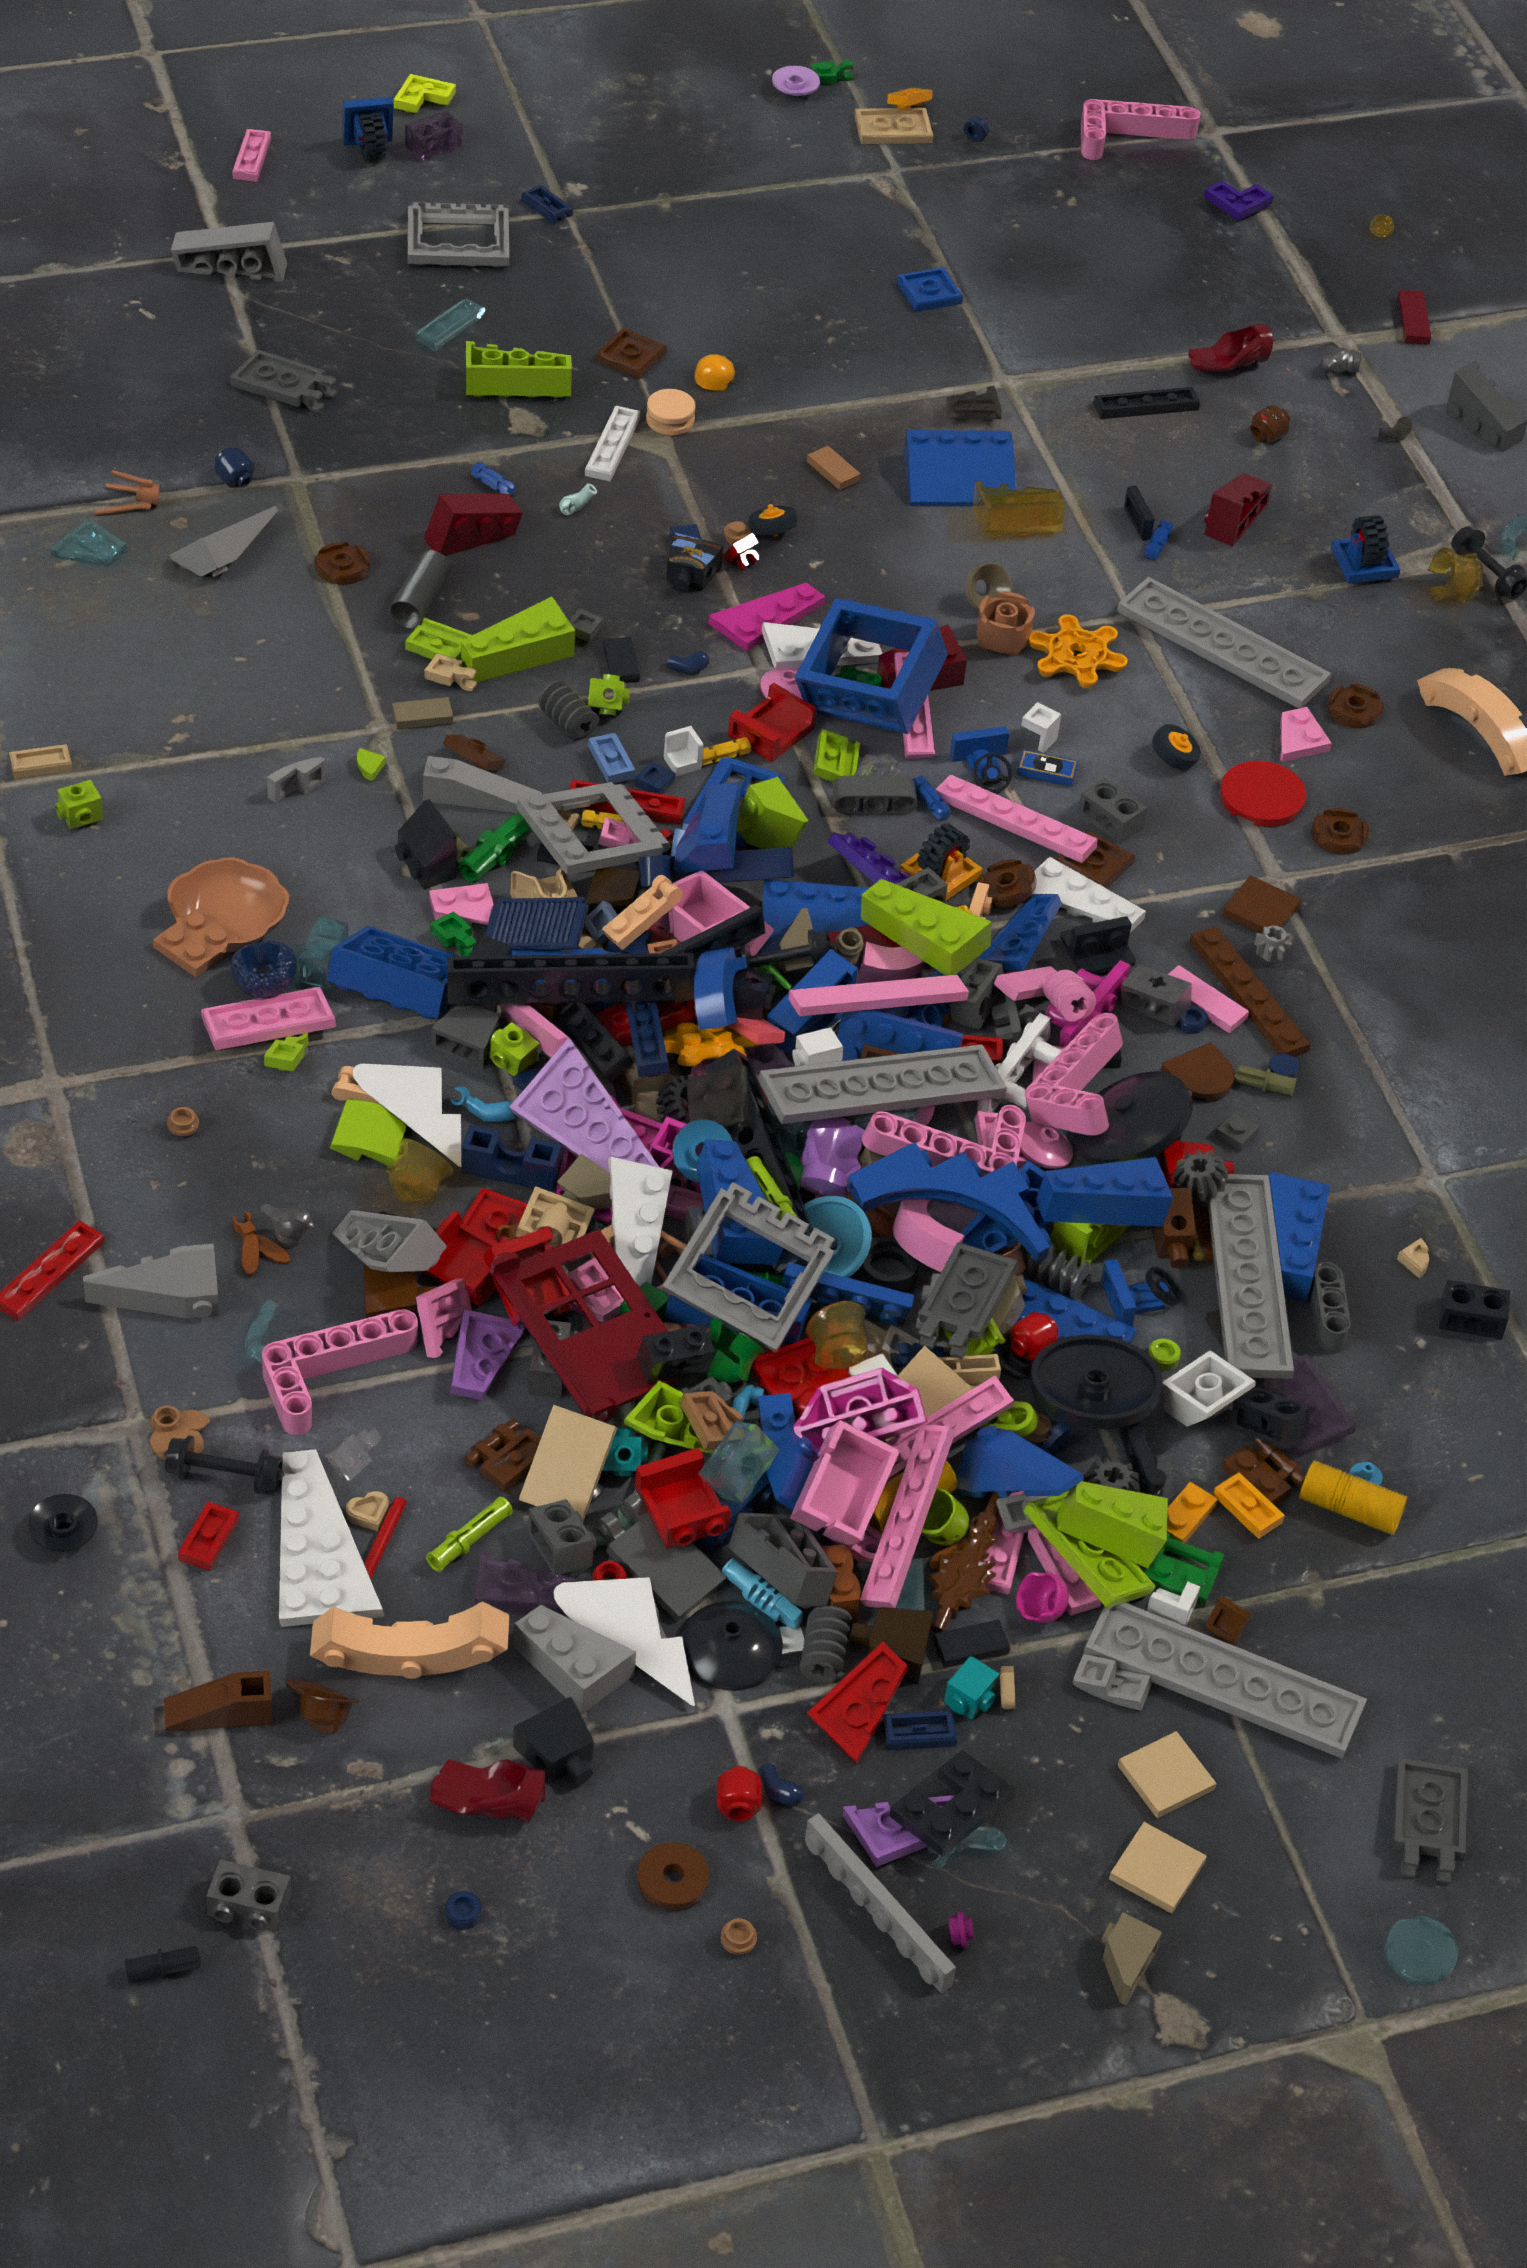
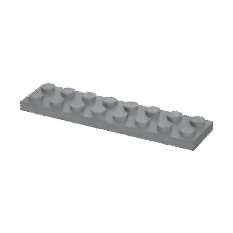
(1224, 642)
(881, 1084)
(1250, 1278)
(1227, 1677)

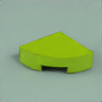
(370, 763)

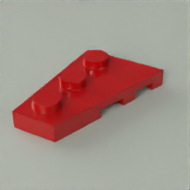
(859, 1701)

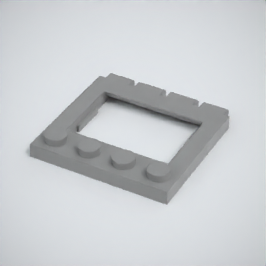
(448, 254)
(565, 847)
(726, 1305)

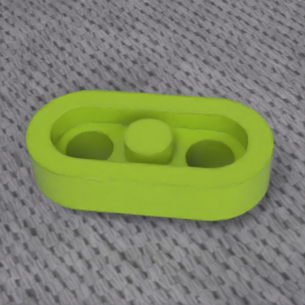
(1019, 1419)

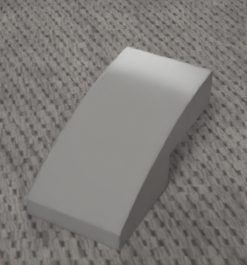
(297, 776)
(884, 1341)
(1012, 1512)
(1105, 1681)

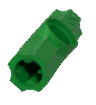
(494, 847)

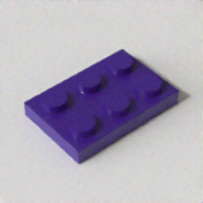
(865, 857)

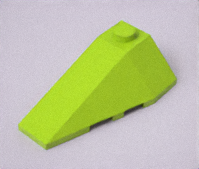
(663, 1418)

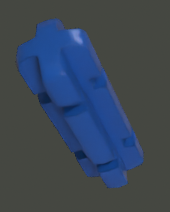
(493, 479)
(1158, 539)
(931, 798)

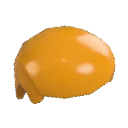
(714, 372)

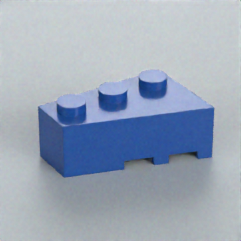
(829, 971)

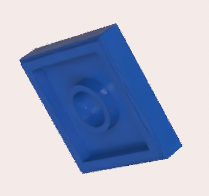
(929, 289)

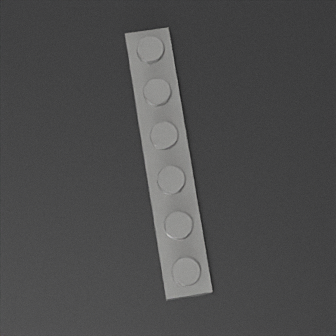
(884, 1908)

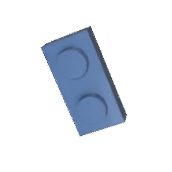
(611, 758)

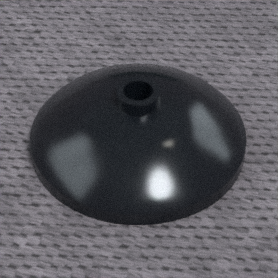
(731, 1659)

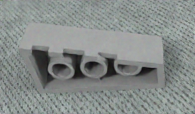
(231, 250)

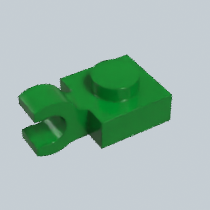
(830, 73)
(454, 931)

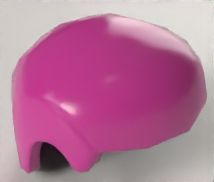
(1042, 1597)

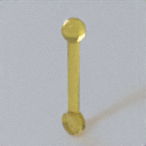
(1199, 1254)

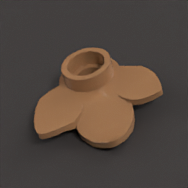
(180, 1426)

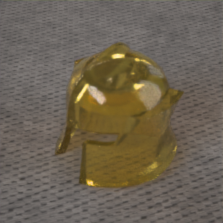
(1464, 575)
(417, 1172)
(839, 1335)

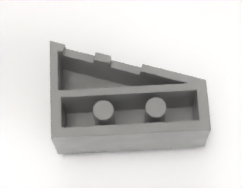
(573, 1656)

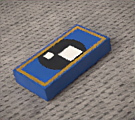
(1047, 767)

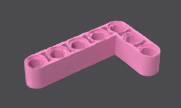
(1133, 119)
(1056, 1093)
(890, 1133)
(326, 1351)

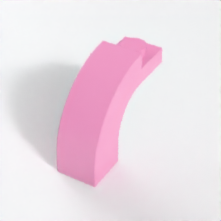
(887, 964)
(924, 1236)

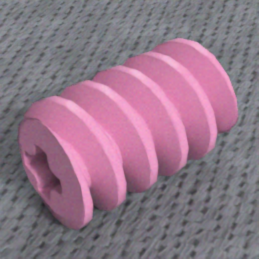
(1069, 995)

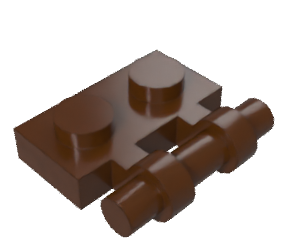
(511, 1461)
(1257, 1471)

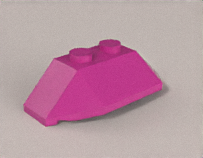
(868, 1401)

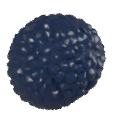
(264, 968)

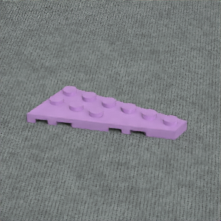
(577, 1111)

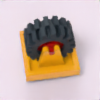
(947, 858)

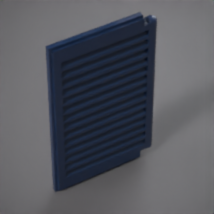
(538, 923)

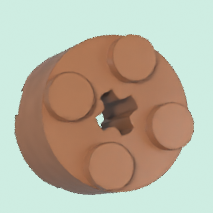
(1005, 623)

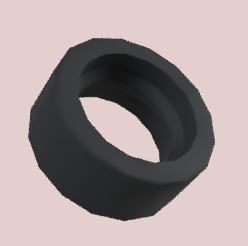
(889, 1248)

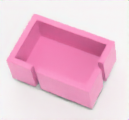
(701, 907)
(845, 1484)

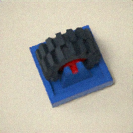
(368, 125)
(1367, 552)

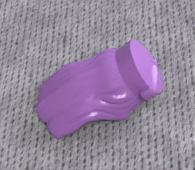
(830, 1156)

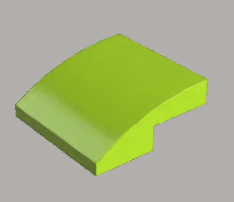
(369, 1131)

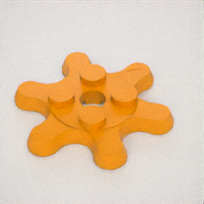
(1073, 638)
(696, 1044)

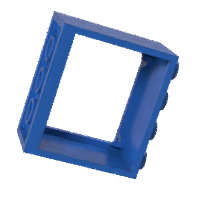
(866, 703)

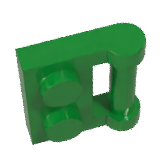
(1174, 1574)

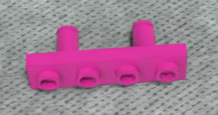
(1107, 992)

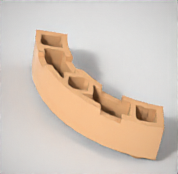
(1485, 709)
(410, 1647)

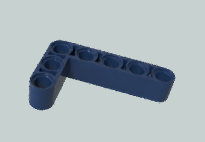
(748, 866)

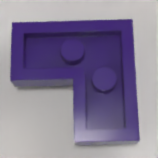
(1237, 203)

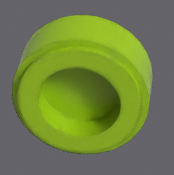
(1165, 1353)

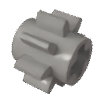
(1273, 943)

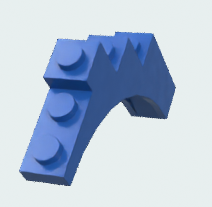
(958, 1181)

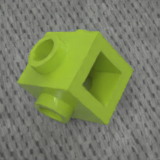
(597, 693)
(79, 804)
(513, 1049)

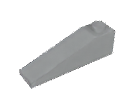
(223, 546)
(390, 1241)
(171, 1285)

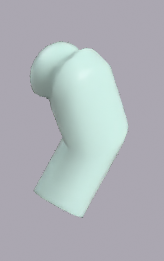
(577, 501)

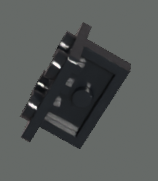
(1099, 945)

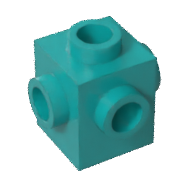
(625, 1464)

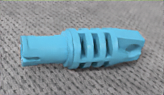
(763, 1594)

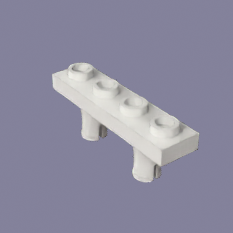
(1019, 1056)

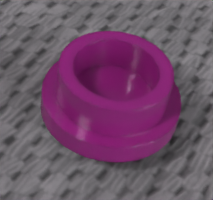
(961, 1929)

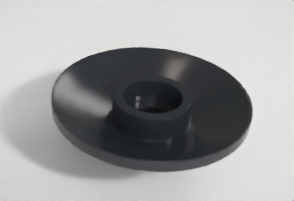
(1016, 1366)
(63, 1512)

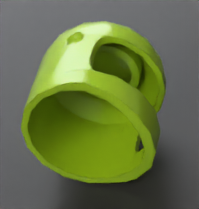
(946, 1519)

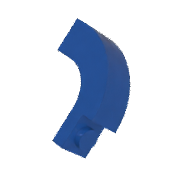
(715, 987)

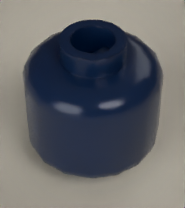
(234, 467)

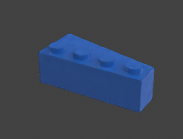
(744, 1284)

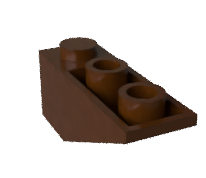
(224, 1702)

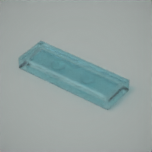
(450, 324)

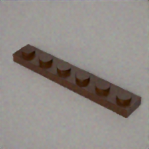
(1249, 992)

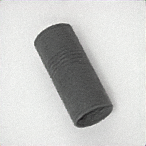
(420, 589)

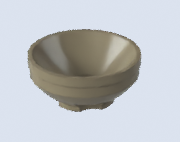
(996, 581)

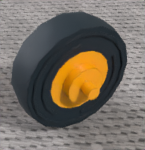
(772, 520)
(1176, 747)

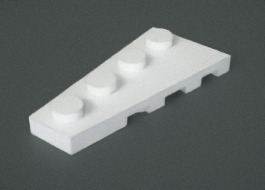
(791, 643)

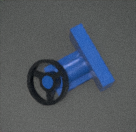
(981, 752)
(1137, 1298)

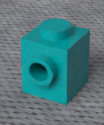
(972, 1688)

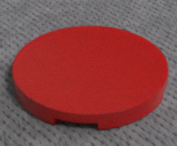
(1263, 793)

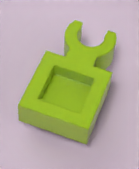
(286, 1054)

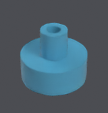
(1368, 1472)

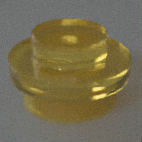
(1382, 225)

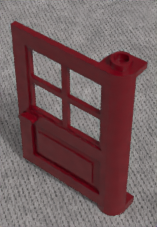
(599, 1362)

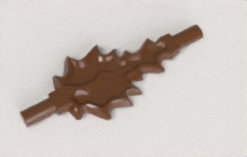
(965, 1572)

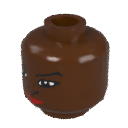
(1270, 424)

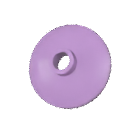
(796, 80)

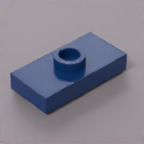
(776, 1415)

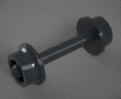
(1511, 581)
(818, 946)
(181, 1457)

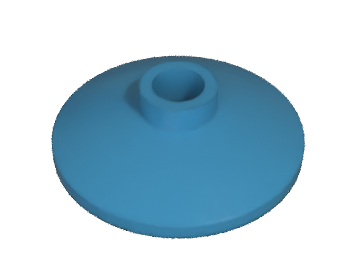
(689, 1138)

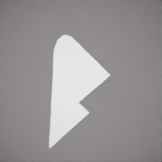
(416, 1099)
(628, 1615)

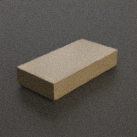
(40, 761)

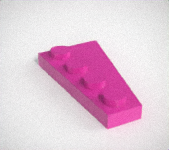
(744, 622)

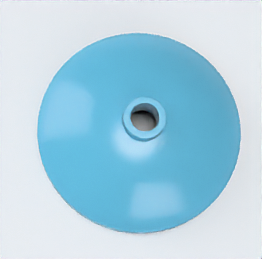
(848, 1226)

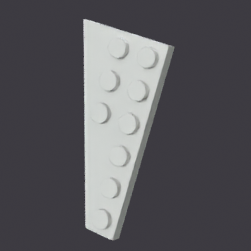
(317, 1549)

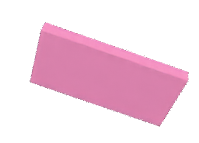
(268, 1018)

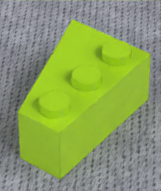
(1116, 1520)

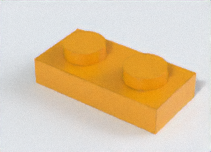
(909, 97)
(1248, 1505)
(1189, 1511)

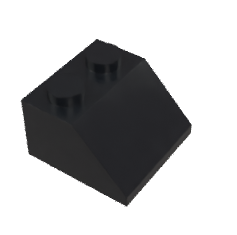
(428, 846)

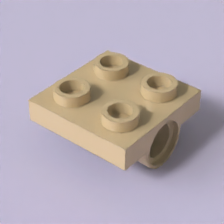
(563, 1216)

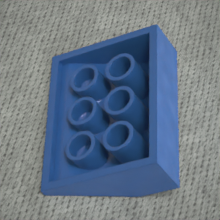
(946, 464)
(828, 906)
(393, 971)

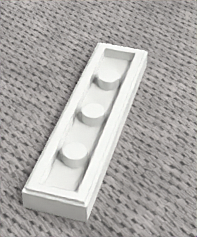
(612, 443)

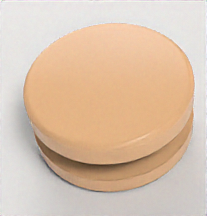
(670, 412)

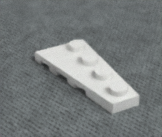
(1083, 895)
(638, 1212)

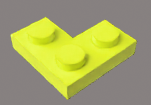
(418, 89)

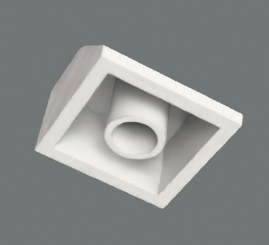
(1203, 1388)

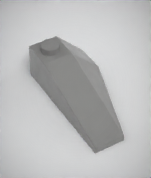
(468, 786)

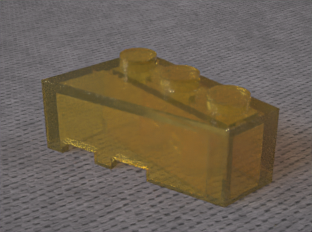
(1017, 511)

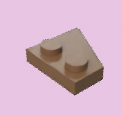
(709, 1417)

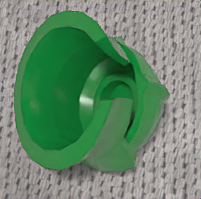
(733, 1354)

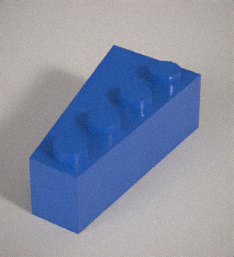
(717, 1168)
(1106, 1194)
(1299, 1220)

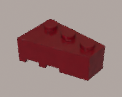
(1236, 508)
(471, 521)
(950, 675)

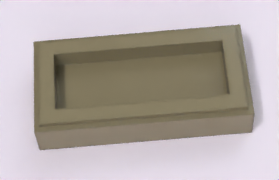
(422, 713)

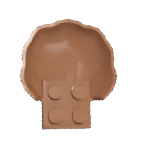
(219, 911)

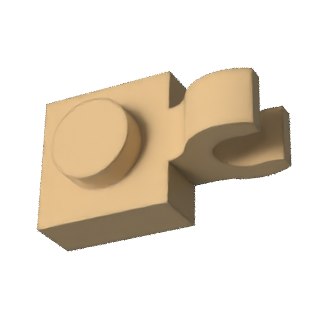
(447, 670)

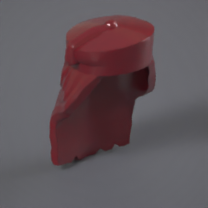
(1234, 350)
(493, 1791)

